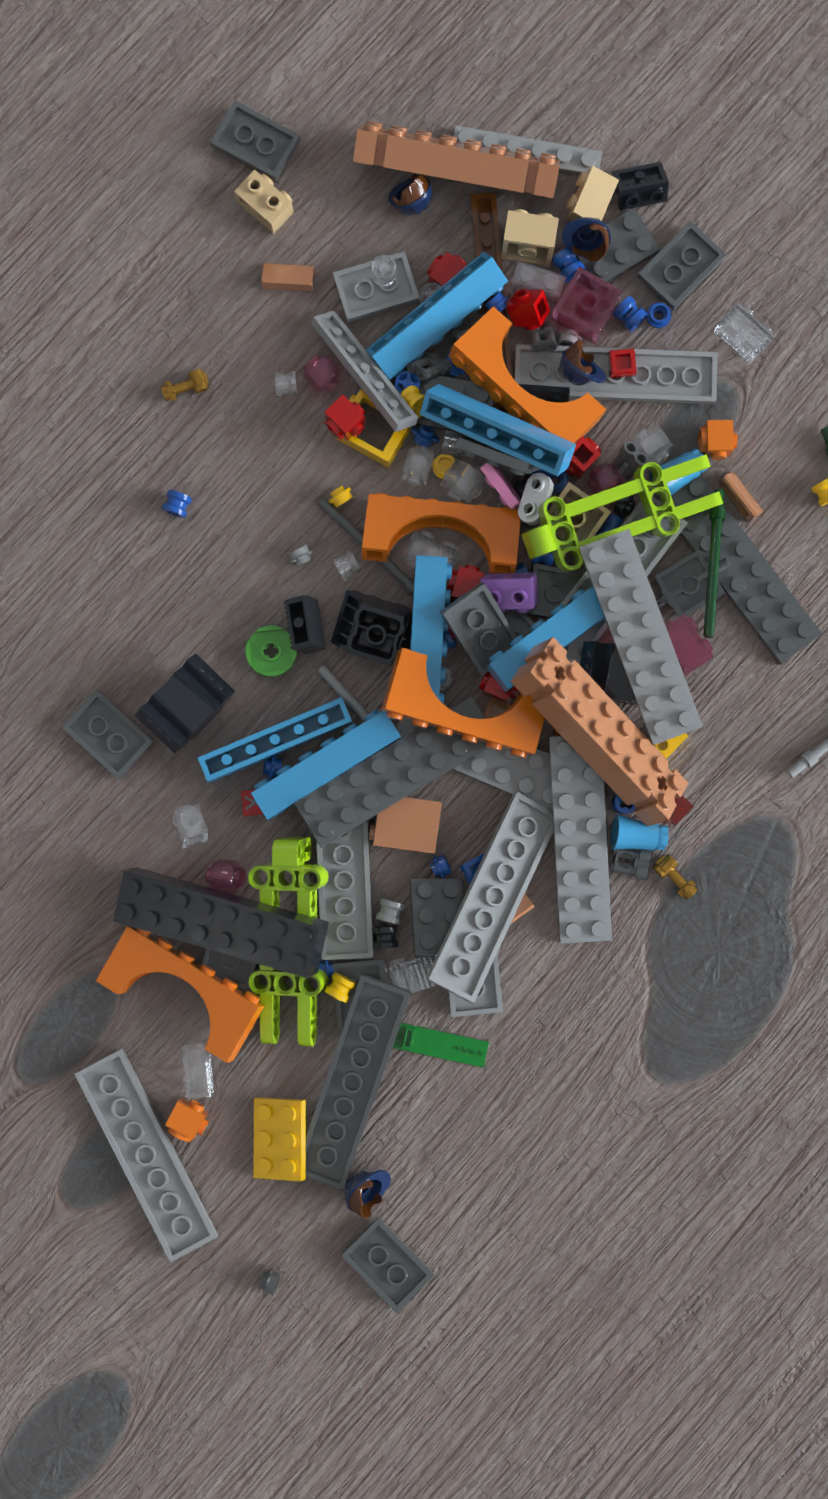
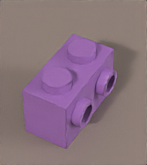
(513, 590)

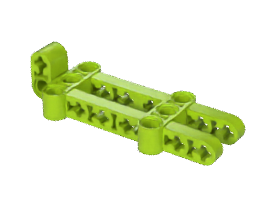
(543, 539)
(289, 855)

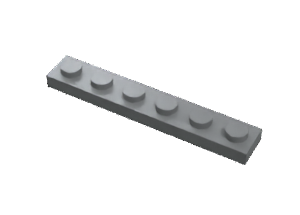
(572, 158)
(364, 371)

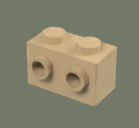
(592, 195)
(264, 201)

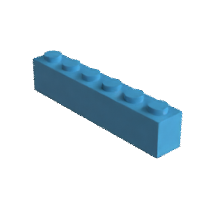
(437, 315)
(497, 429)
(427, 622)
(565, 626)
(275, 740)
(326, 764)

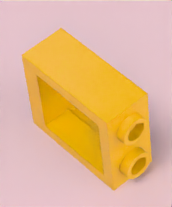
(392, 447)

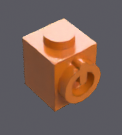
(717, 439)
(187, 1120)

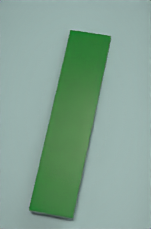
(441, 1045)

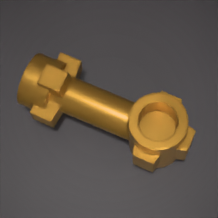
(197, 381)
(665, 867)

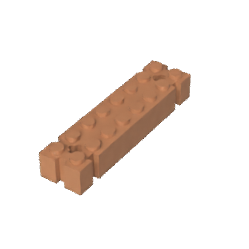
(456, 160)
(599, 732)

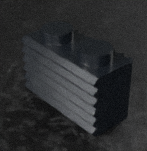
(304, 624)

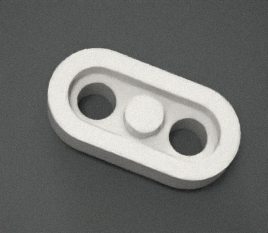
(534, 497)

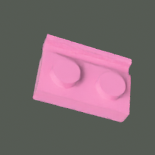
(497, 480)

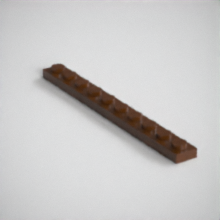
(488, 240)

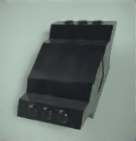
(372, 627)
(605, 668)
(185, 703)

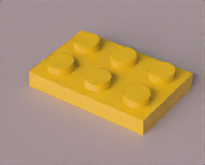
(279, 1139)

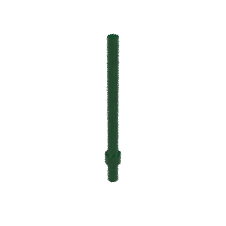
(717, 516)

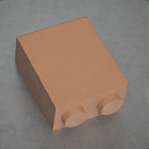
(408, 826)

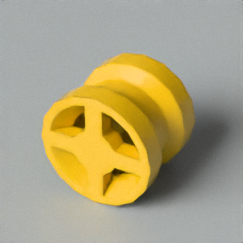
(414, 399)
(821, 490)
(340, 987)

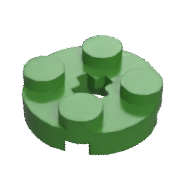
(262, 663)

